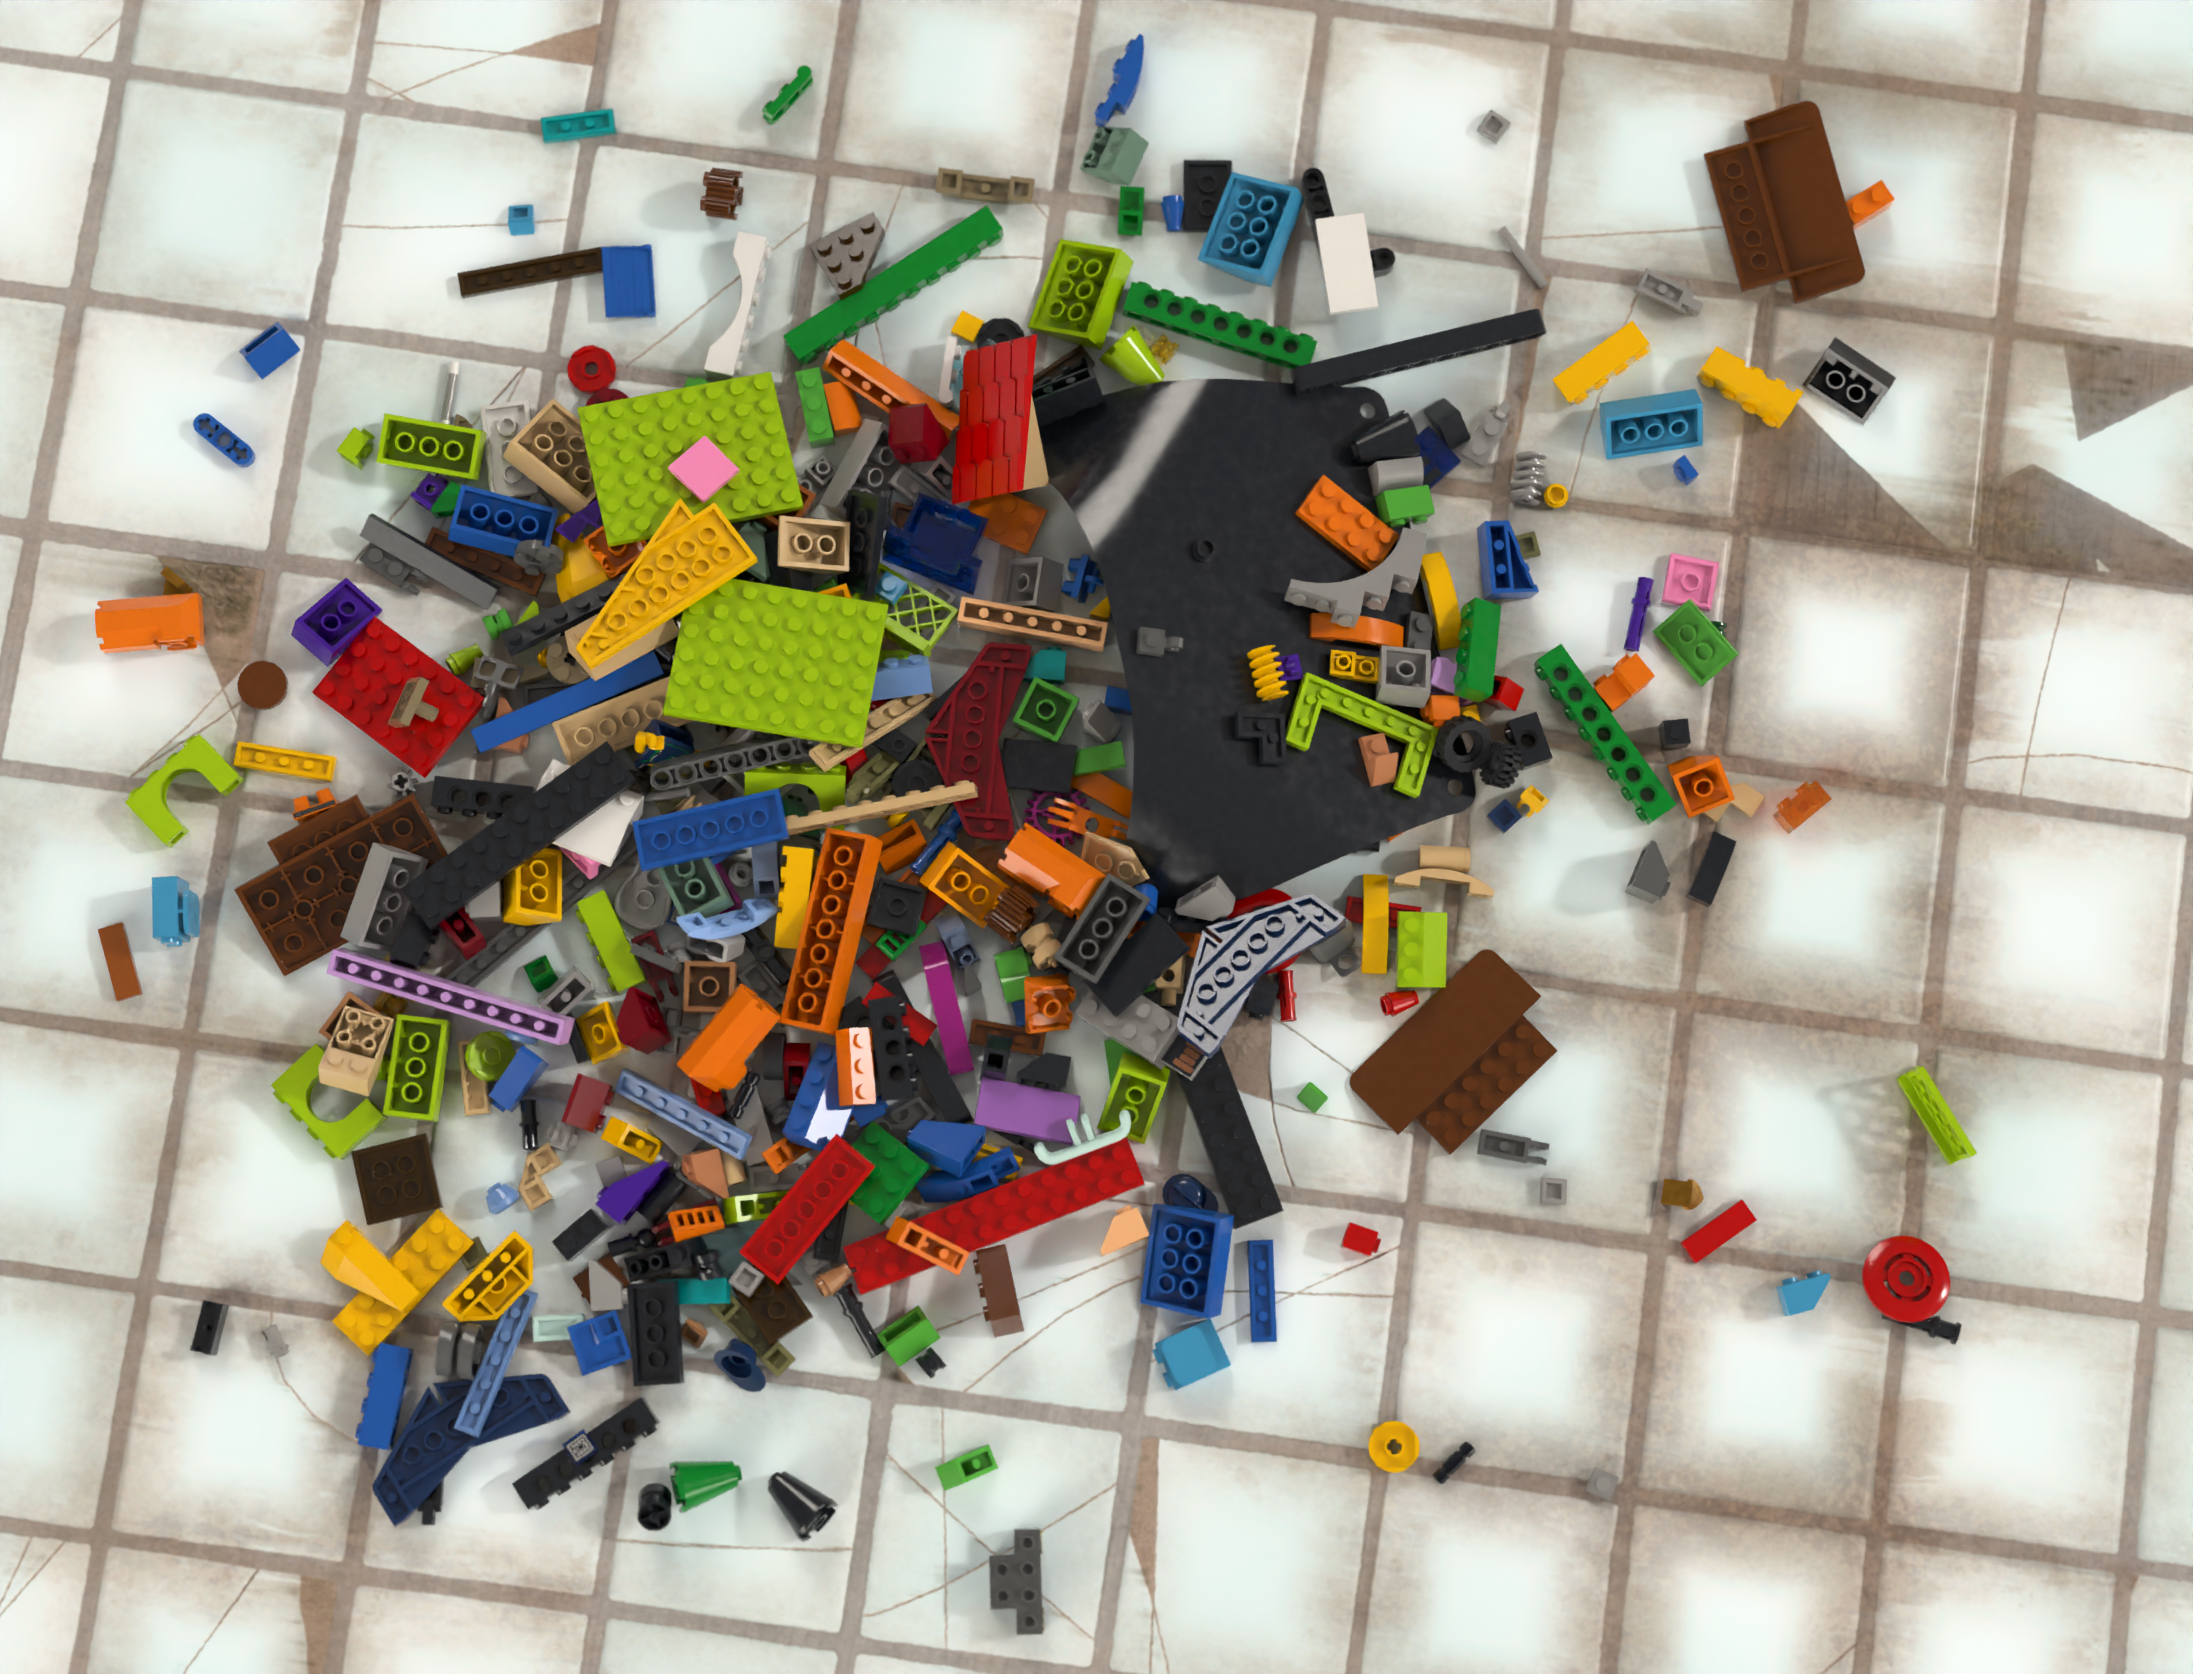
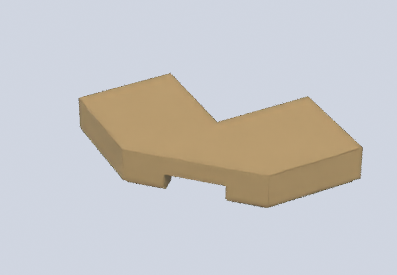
(1746, 801)
(531, 1184)

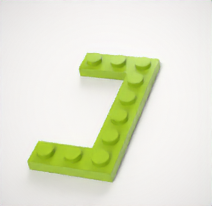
(1418, 736)

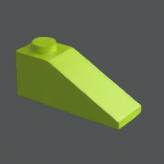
(751, 1207)

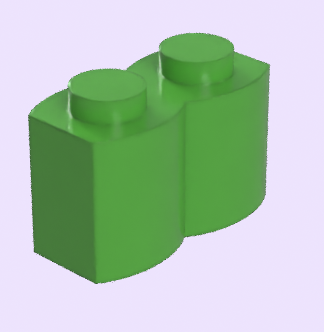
(1012, 971)

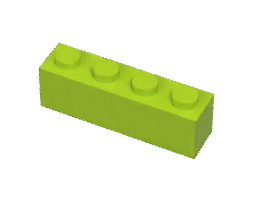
(611, 941)

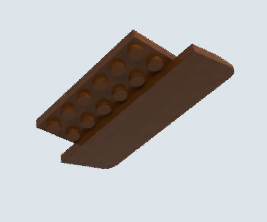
(1786, 205)
(1457, 1054)

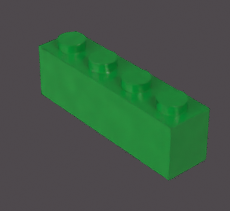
(1477, 650)

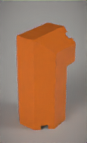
(150, 622)
(1051, 871)
(728, 1039)

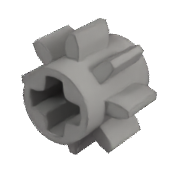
(396, 779)
(562, 1136)

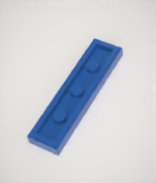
(1262, 1291)

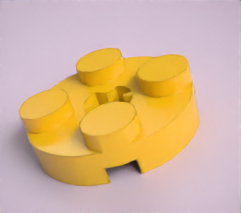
(1404, 1436)

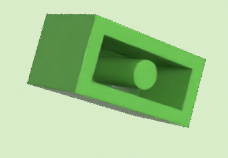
(1405, 506)

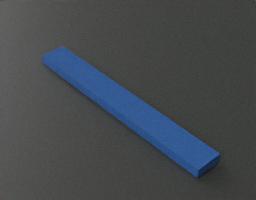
(566, 702)

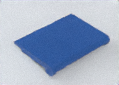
(628, 281)

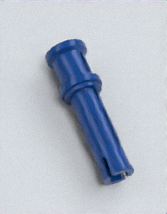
(946, 832)

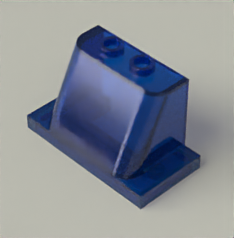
(938, 543)

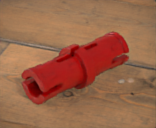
(1286, 996)

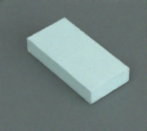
(554, 1326)

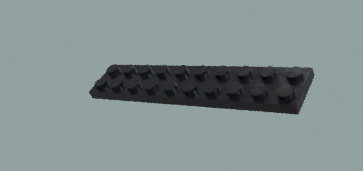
(518, 835)

